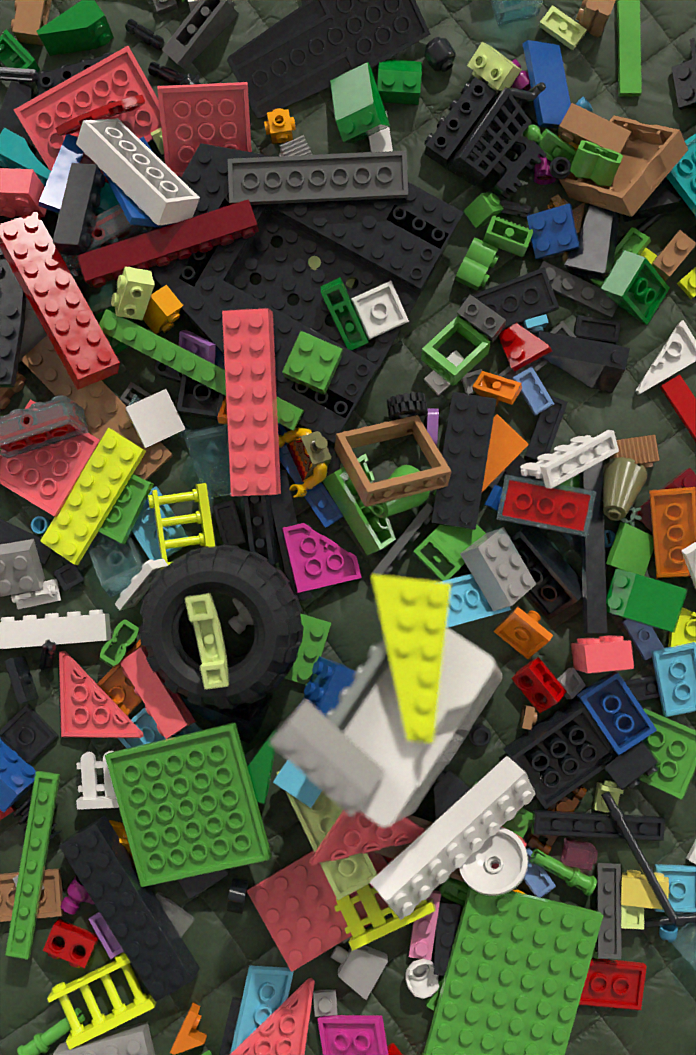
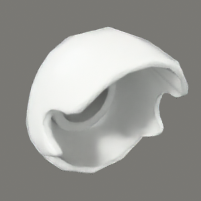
(421, 979)

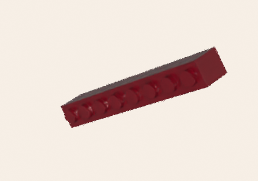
(169, 243)

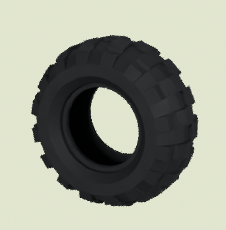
(253, 583)

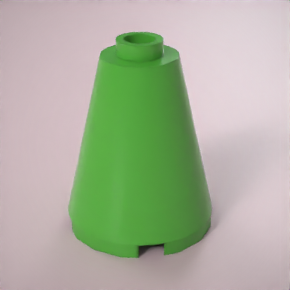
(399, 505)

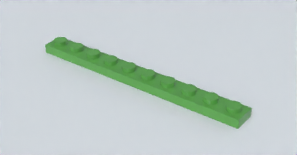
(183, 360)

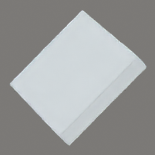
(379, 310)
(155, 418)

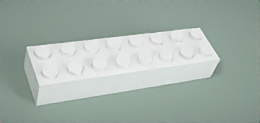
(453, 837)

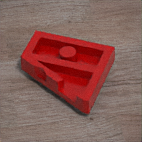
(522, 346)

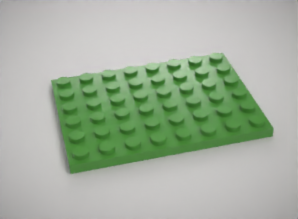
(513, 976)

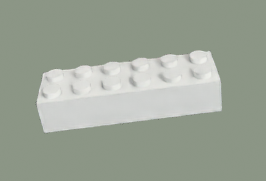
(137, 171)

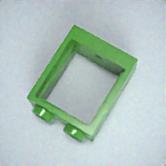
(442, 365)

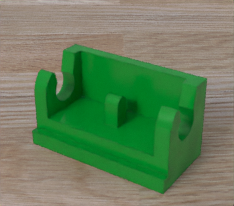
(14, 55)

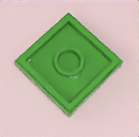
(631, 550)

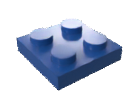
(553, 231)

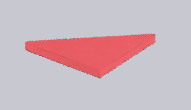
(87, 708)
(362, 835)
(284, 1029)

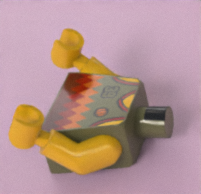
(309, 456)

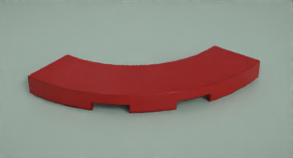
(112, 109)

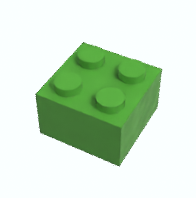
(312, 362)

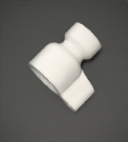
(244, 618)

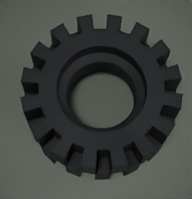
(407, 405)

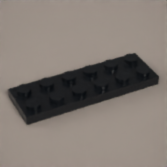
(466, 455)

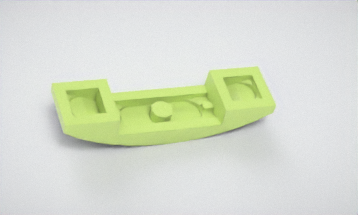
(210, 640)

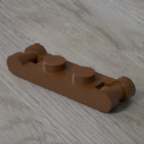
(564, 804)

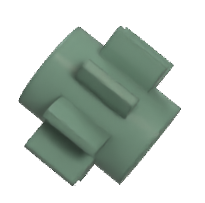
(634, 516)

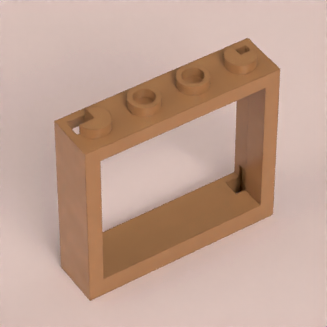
(398, 486)

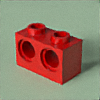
(539, 685)
(73, 937)

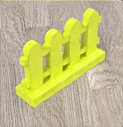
(376, 916)

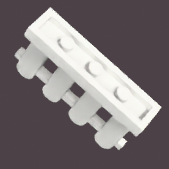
(572, 458)
(90, 788)

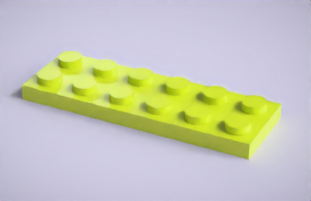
(93, 496)

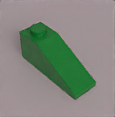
(344, 314)

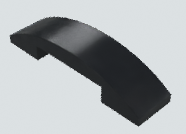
(10, 533)

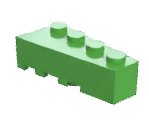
(368, 528)

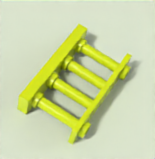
(202, 517)
(100, 1022)

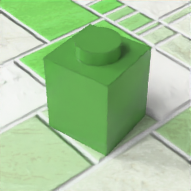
(483, 209)

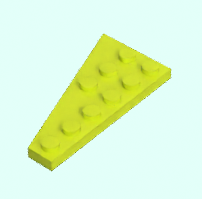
(414, 634)

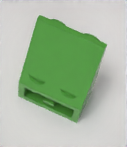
(443, 547)

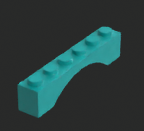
(17, 155)

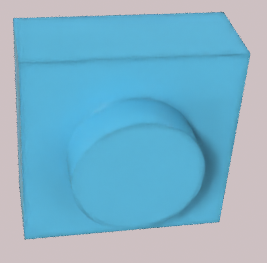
(535, 324)

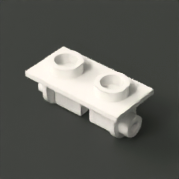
(47, 594)

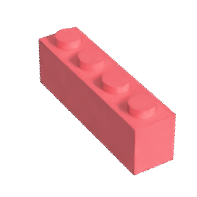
(161, 703)

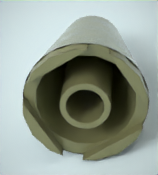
(621, 486)

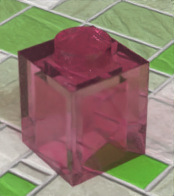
(579, 854)

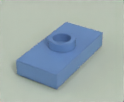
(533, 391)
(643, 638)
(537, 878)

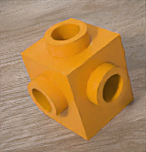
(280, 126)

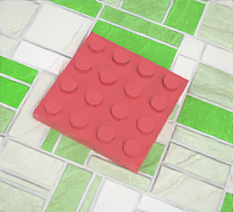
(203, 115)
(48, 473)

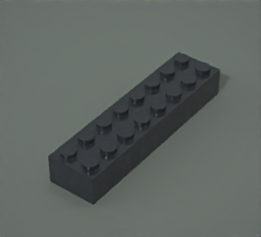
(130, 909)

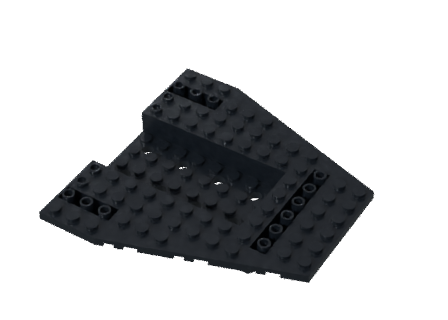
(353, 239)

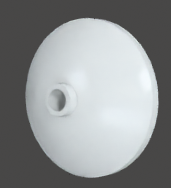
(507, 851)

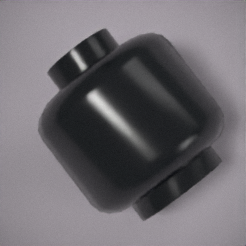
(440, 54)

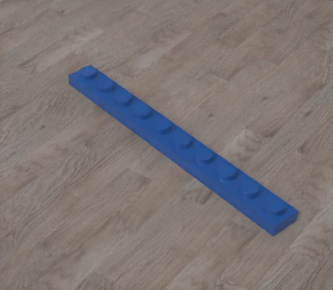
(318, 496)

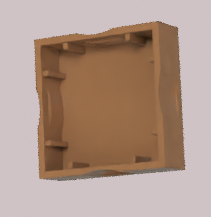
(645, 163)

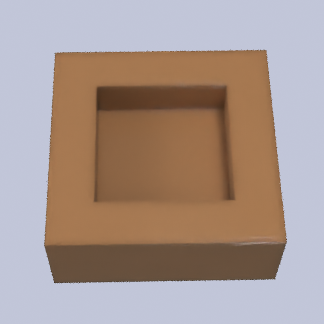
(528, 717)

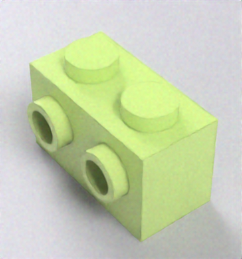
(493, 67)
(133, 293)

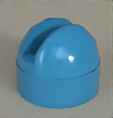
(584, 104)
(40, 526)
(611, 535)
(668, 933)

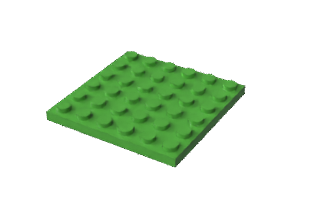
(188, 805)

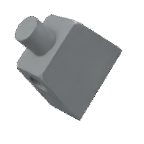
(360, 967)

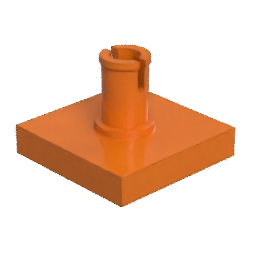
(523, 632)

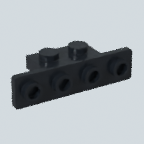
(685, 80)

